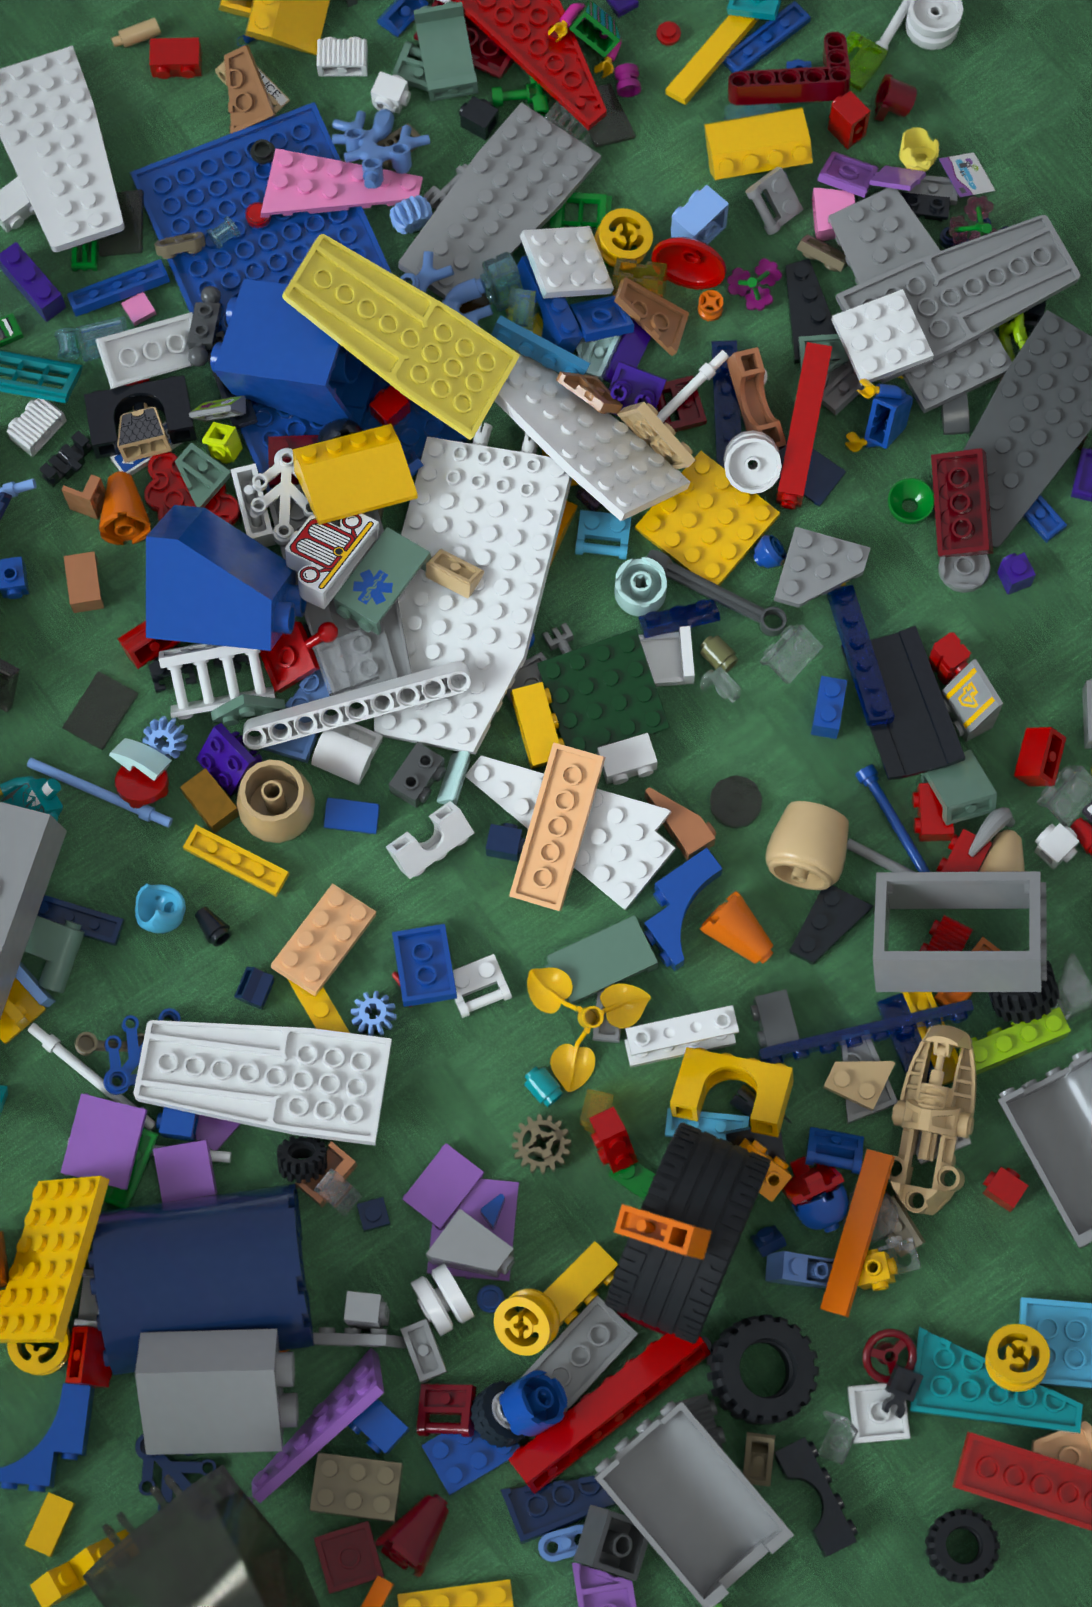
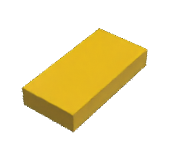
(49, 1524)

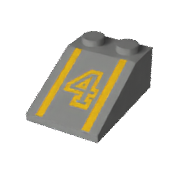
(972, 702)

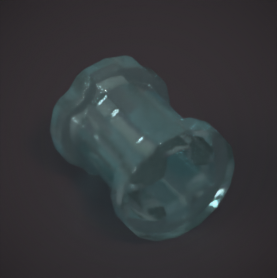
(223, 232)
(67, 344)

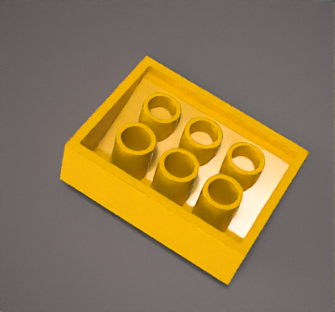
(288, 23)
(354, 474)

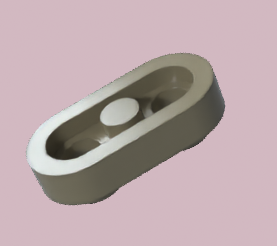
(188, 243)

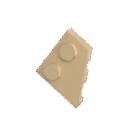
(859, 1081)

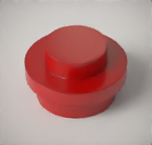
(668, 33)

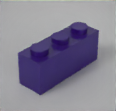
(31, 282)

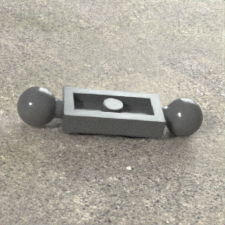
(204, 326)

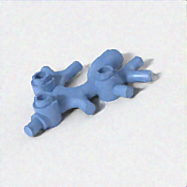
(363, 145)
(458, 295)

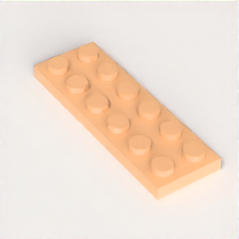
(557, 826)

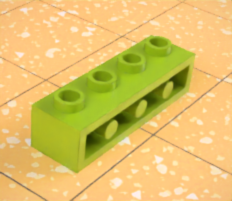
(1020, 1039)

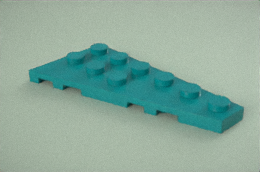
(960, 1387)

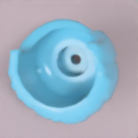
(159, 908)

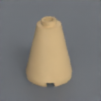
(1004, 854)

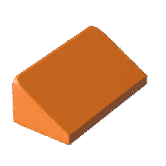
(378, 1593)

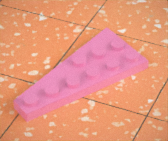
(327, 185)

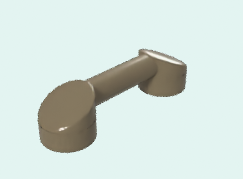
(87, 1043)

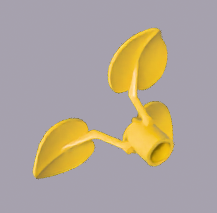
(622, 1006)

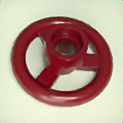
(884, 1347)

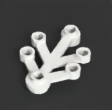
(284, 490)

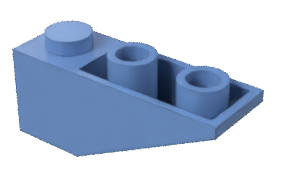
(798, 1269)

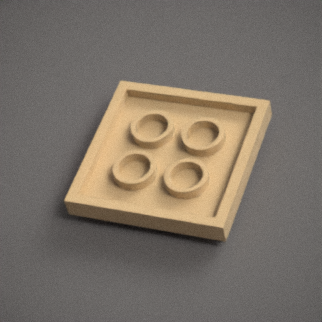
(645, 424)

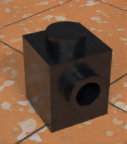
(479, 117)

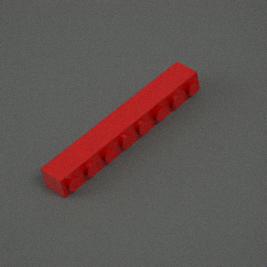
(606, 1409)

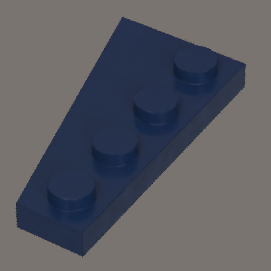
(553, 1505)

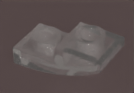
(338, 1192)

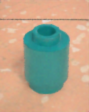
(543, 1086)

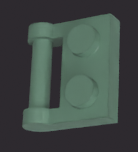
(409, 68)

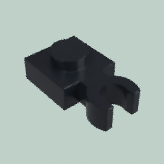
(902, 1385)

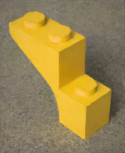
(67, 1578)

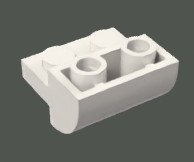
(346, 751)

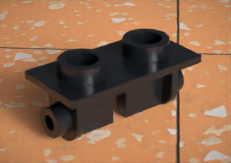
(928, 205)

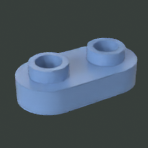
(564, 1539)

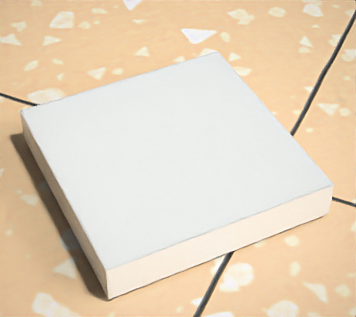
(870, 1419)

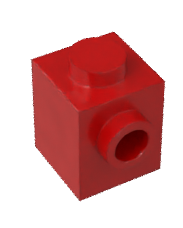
(389, 406)
(1004, 1187)

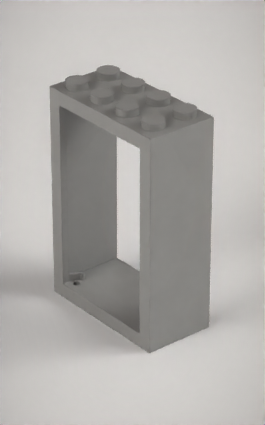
(960, 969)

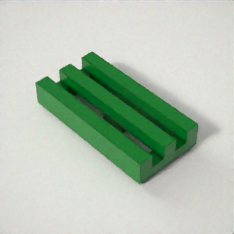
(85, 265)

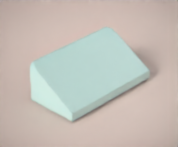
(454, 778)

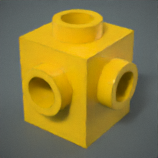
(884, 1275)

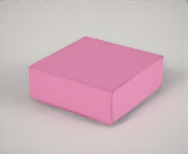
(138, 308)

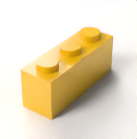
(536, 722)
(581, 1281)

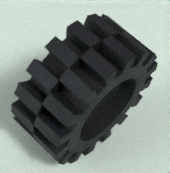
(302, 1169)

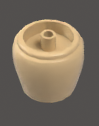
(275, 801)
(808, 846)

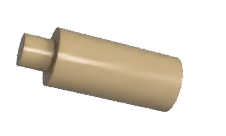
(137, 33)

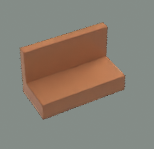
(89, 501)

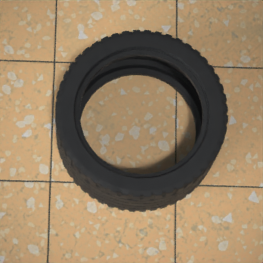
(705, 1186)

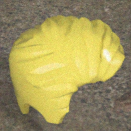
(918, 150)

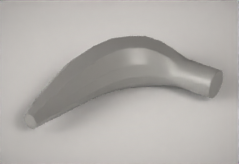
(991, 826)

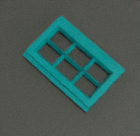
(21, 361)

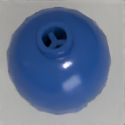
(824, 1210)

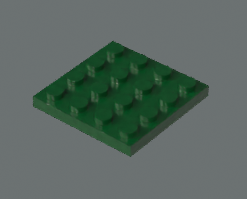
(604, 693)

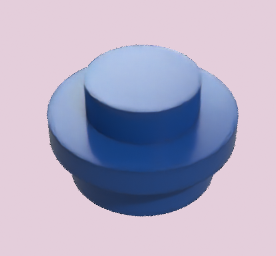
(489, 1298)

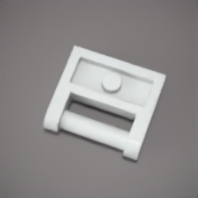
(475, 978)

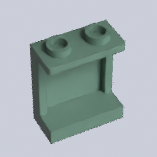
(962, 790)

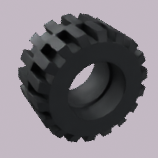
(1027, 1005)
(985, 1537)

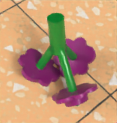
(741, 282)

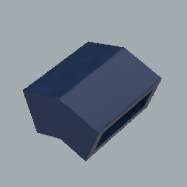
(254, 987)

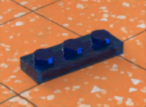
(678, 616)

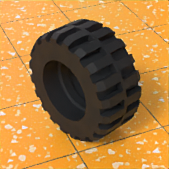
(798, 1370)

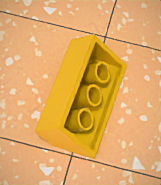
(758, 143)

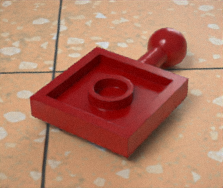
(293, 655)

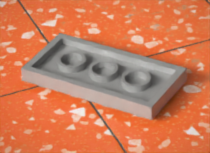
(585, 1349)

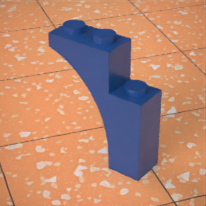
(677, 893)
(65, 1437)

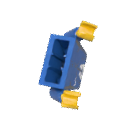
(887, 416)

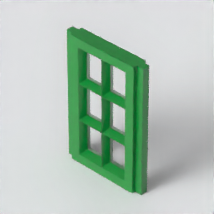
(604, 207)

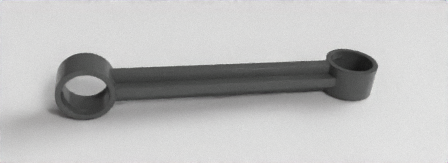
(719, 594)

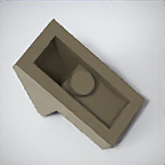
(759, 1458)

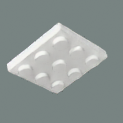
(566, 262)
(882, 337)

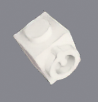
(390, 92)
(1056, 845)

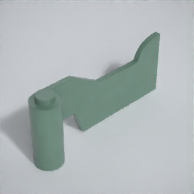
(59, 946)

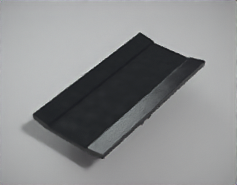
(922, 729)

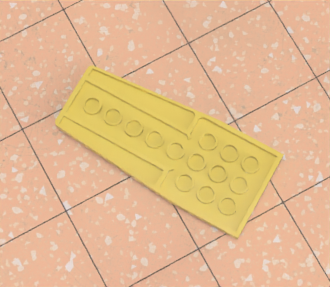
(402, 334)

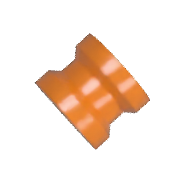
(710, 299)

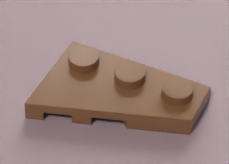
(247, 93)
(653, 313)

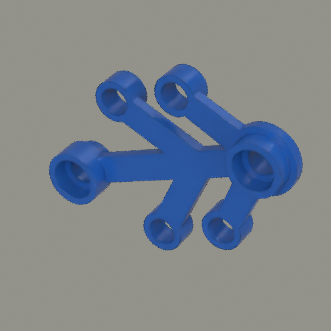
(134, 1054)

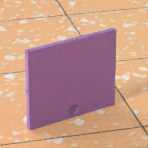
(478, 1197)

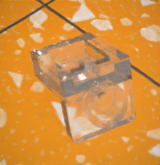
(724, 684)

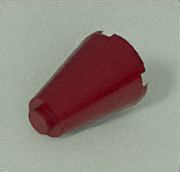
(415, 1534)

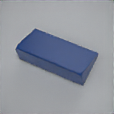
(400, 15)
(351, 815)

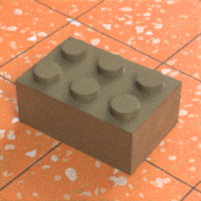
(356, 1487)

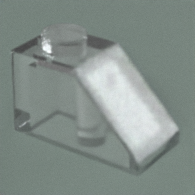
(1074, 989)

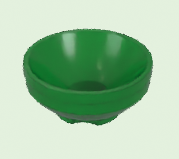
(913, 490)

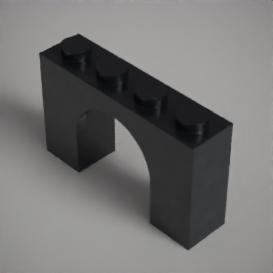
(165, 395)

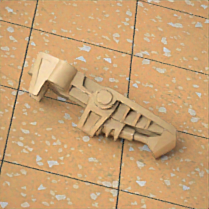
(935, 1112)

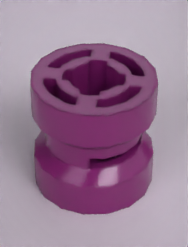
(627, 76)

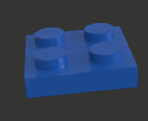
(601, 318)

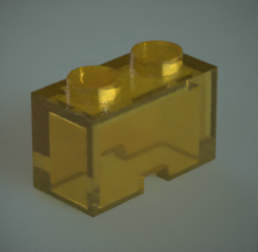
(650, 276)

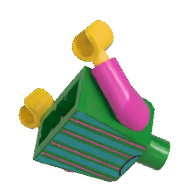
(595, 29)

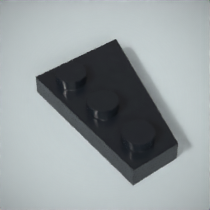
(827, 922)

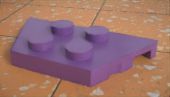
(602, 1589)

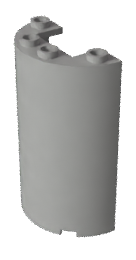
(1056, 1133)
(691, 1503)

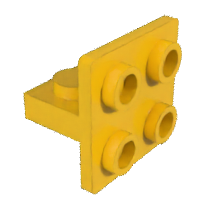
(18, 1012)

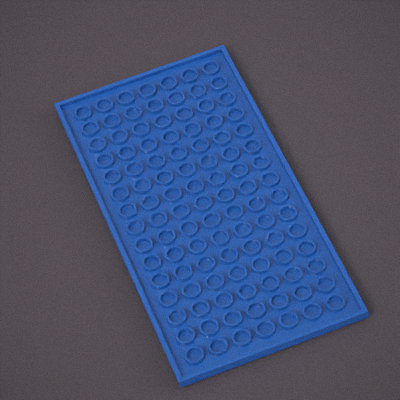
(221, 181)

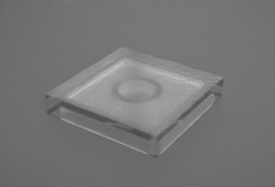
(346, 662)

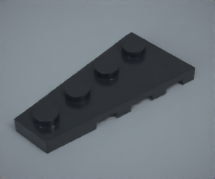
(807, 304)

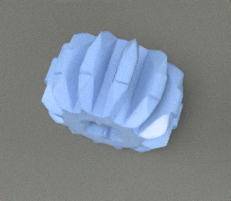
(410, 214)
(175, 740)
(363, 1019)

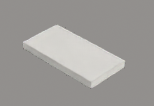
(146, 351)

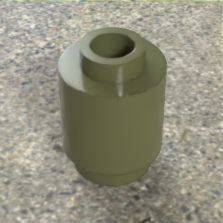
(718, 653)

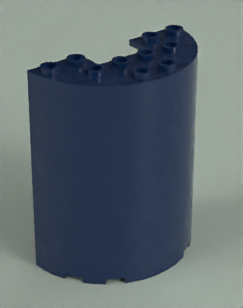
(200, 1268)

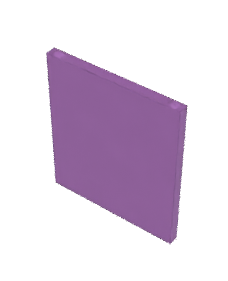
(104, 1140)

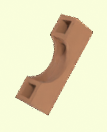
(748, 381)

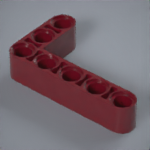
(796, 84)

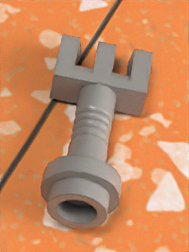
(436, 196)
(560, 640)

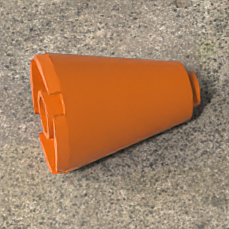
(123, 511)
(738, 929)

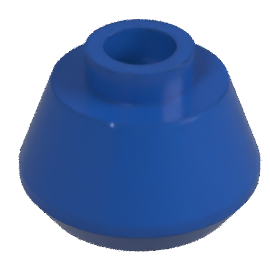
(769, 552)

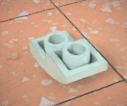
(136, 754)

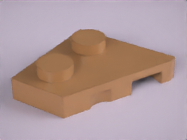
(591, 391)

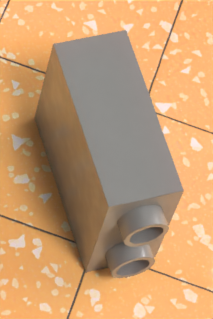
(214, 1391)

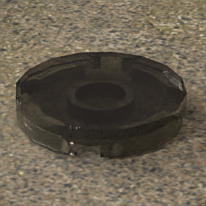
(735, 801)

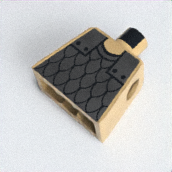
(142, 433)

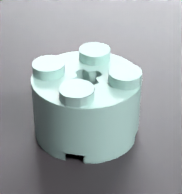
(638, 573)

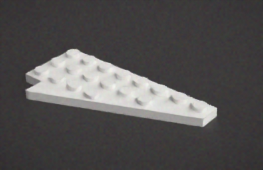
(620, 838)

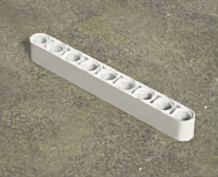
(348, 715)

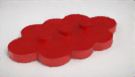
(169, 490)

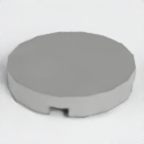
(964, 572)

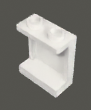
(670, 657)

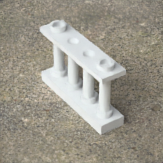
(199, 655)
(671, 1036)

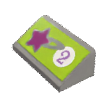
(220, 409)

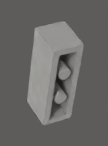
(366, 1311)

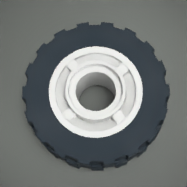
(490, 1419)

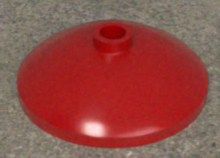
(690, 262)

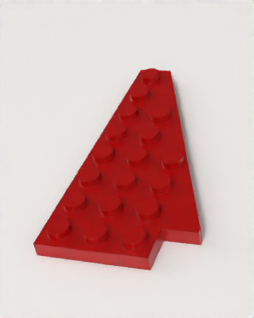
(559, 66)

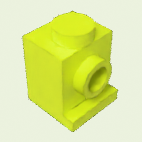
(221, 448)

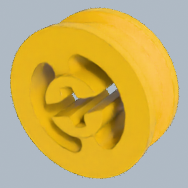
(635, 232)
(515, 1327)
(1025, 1343)
(34, 1364)

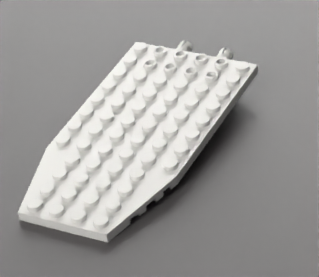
(504, 518)

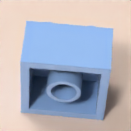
(701, 217)

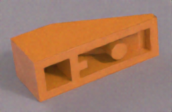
(662, 1232)

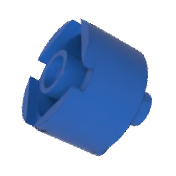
(533, 1403)

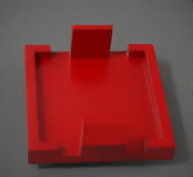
(811, 1181)

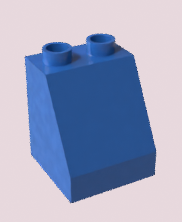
(287, 360)
(216, 584)

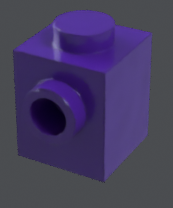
(1016, 572)

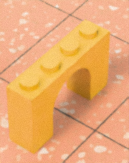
(704, 1069)

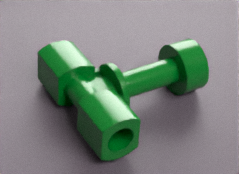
(533, 93)

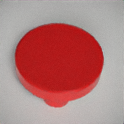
(138, 788)

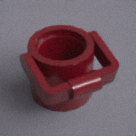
(894, 97)

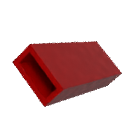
(803, 425)

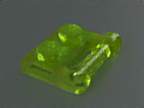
(865, 61)

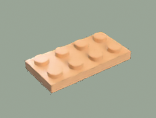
(323, 940)

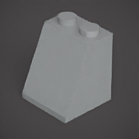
(471, 1248)

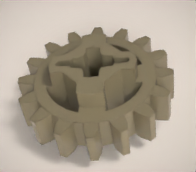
(529, 1149)

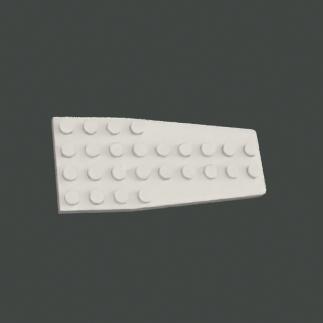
(58, 149)
(586, 444)
(268, 1077)

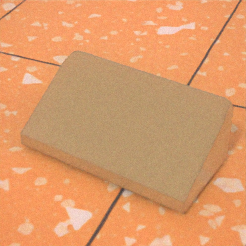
(453, 573)

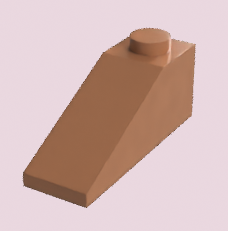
(684, 826)

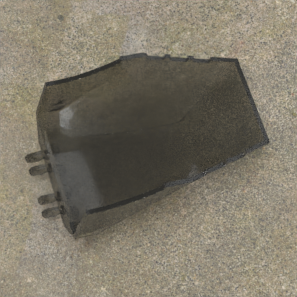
(201, 1552)

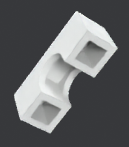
(450, 830)

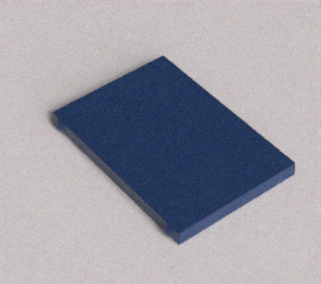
(821, 477)

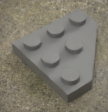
(818, 566)

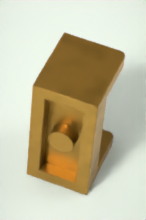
(210, 800)

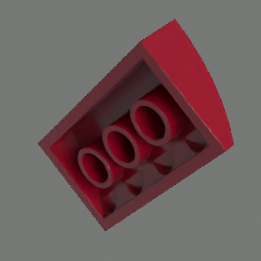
(485, 52)
(962, 503)

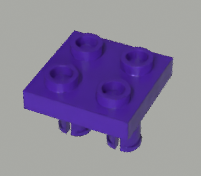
(635, 386)
(227, 758)

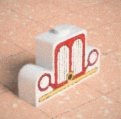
(329, 554)

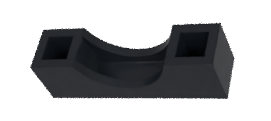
(800, 1463)

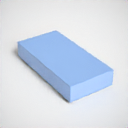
(31, 985)

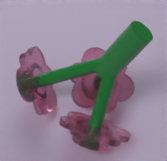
(977, 210)

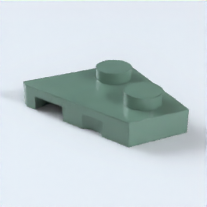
(201, 474)

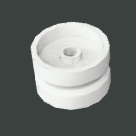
(933, 22)
(759, 475)
(439, 1301)

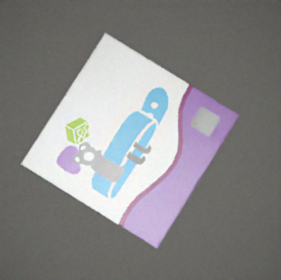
(966, 174)

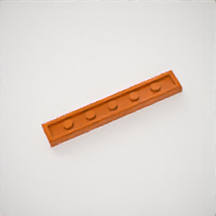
(857, 1233)

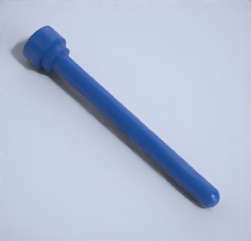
(869, 778)

